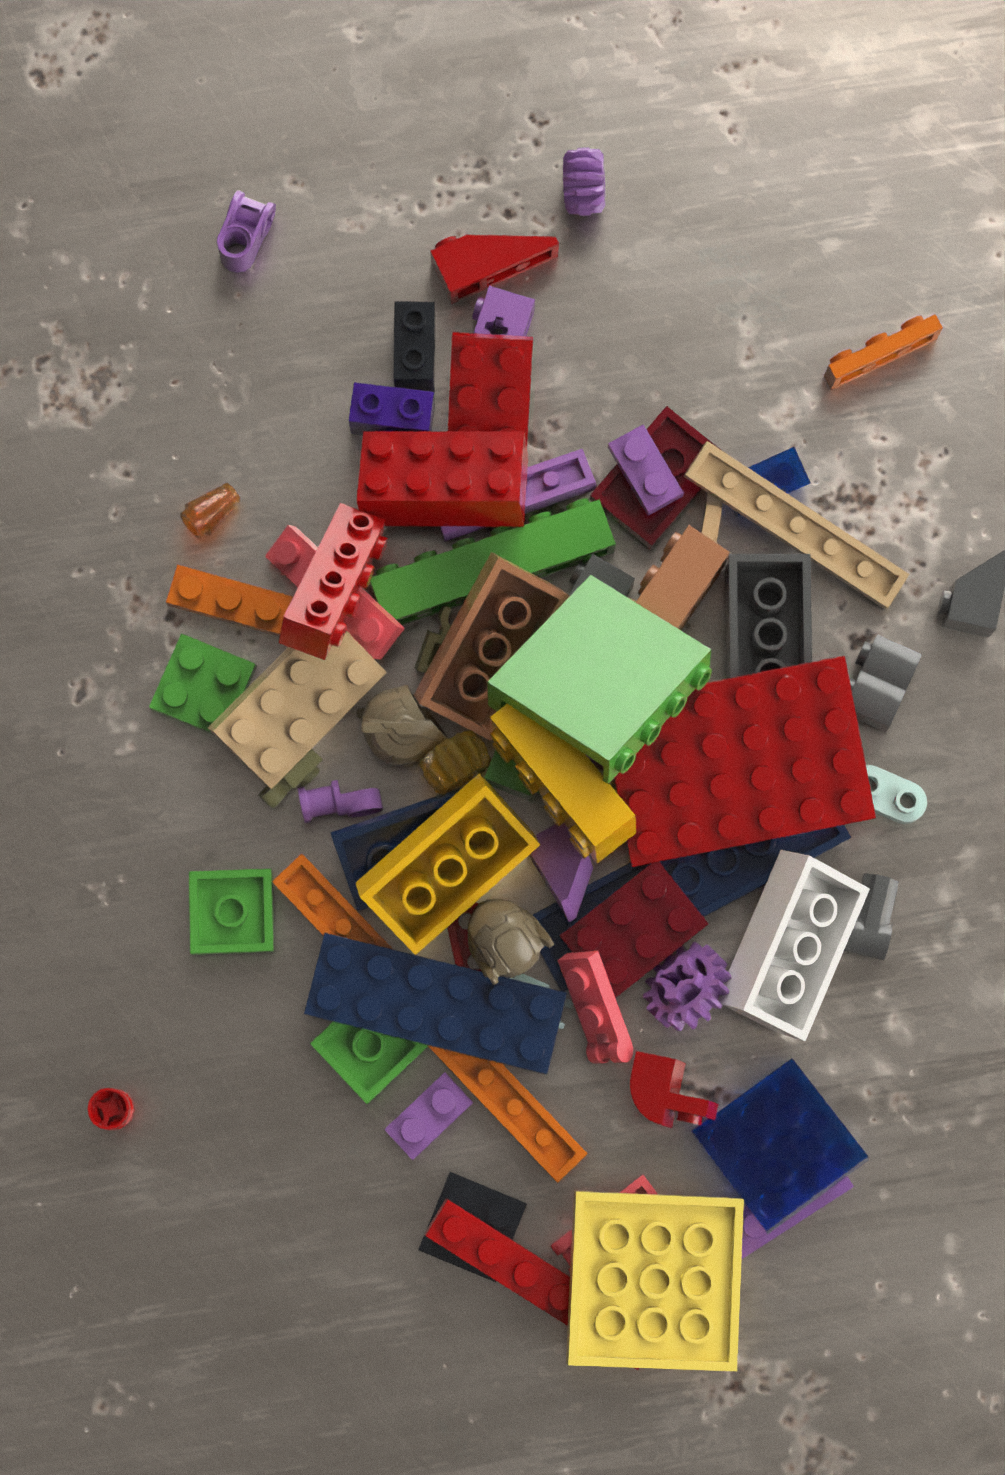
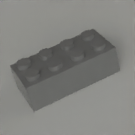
(767, 612)

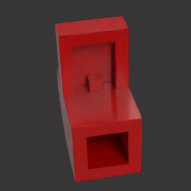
(656, 1091)

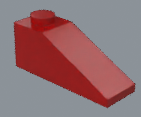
(481, 261)

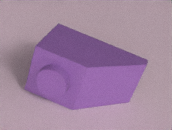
(562, 868)

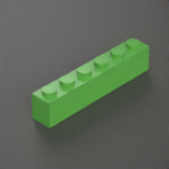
(541, 547)

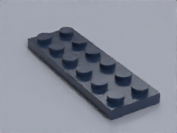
(435, 1003)

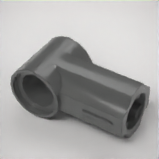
(873, 927)

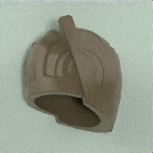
(398, 727)
(505, 939)

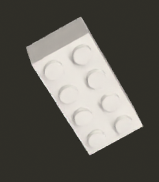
(793, 944)

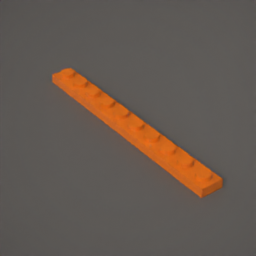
(484, 1078)

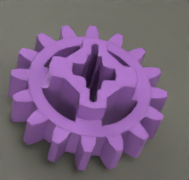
(687, 986)

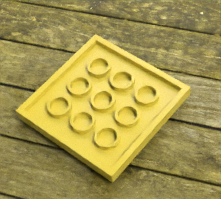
(655, 1281)

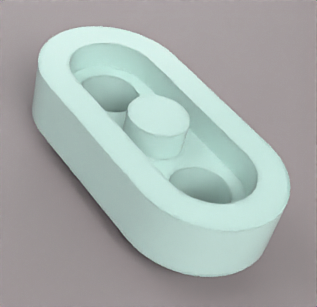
(888, 793)

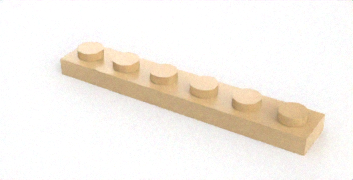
(796, 525)

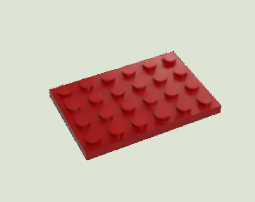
(750, 764)

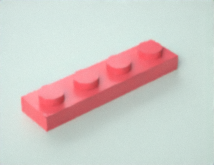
(371, 624)

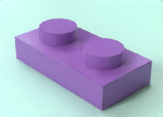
(645, 470)
(428, 1116)

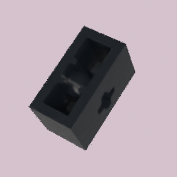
(414, 345)

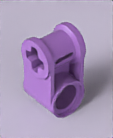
(247, 225)

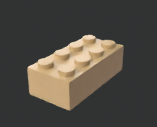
(294, 707)

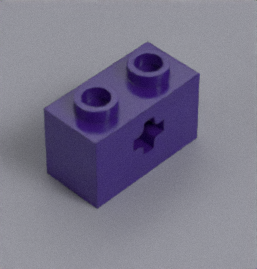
(390, 409)

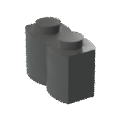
(882, 680)

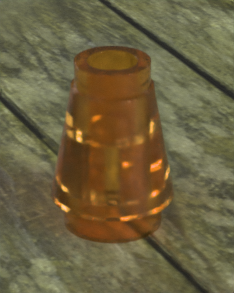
(209, 510)

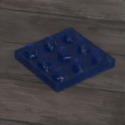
(780, 1146)

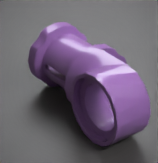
(330, 800)

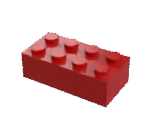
(444, 477)

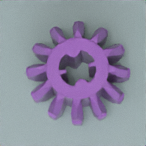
(584, 181)

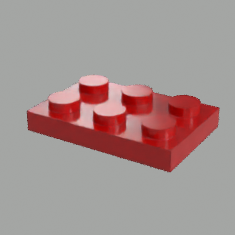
(490, 382)

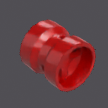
(105, 1105)

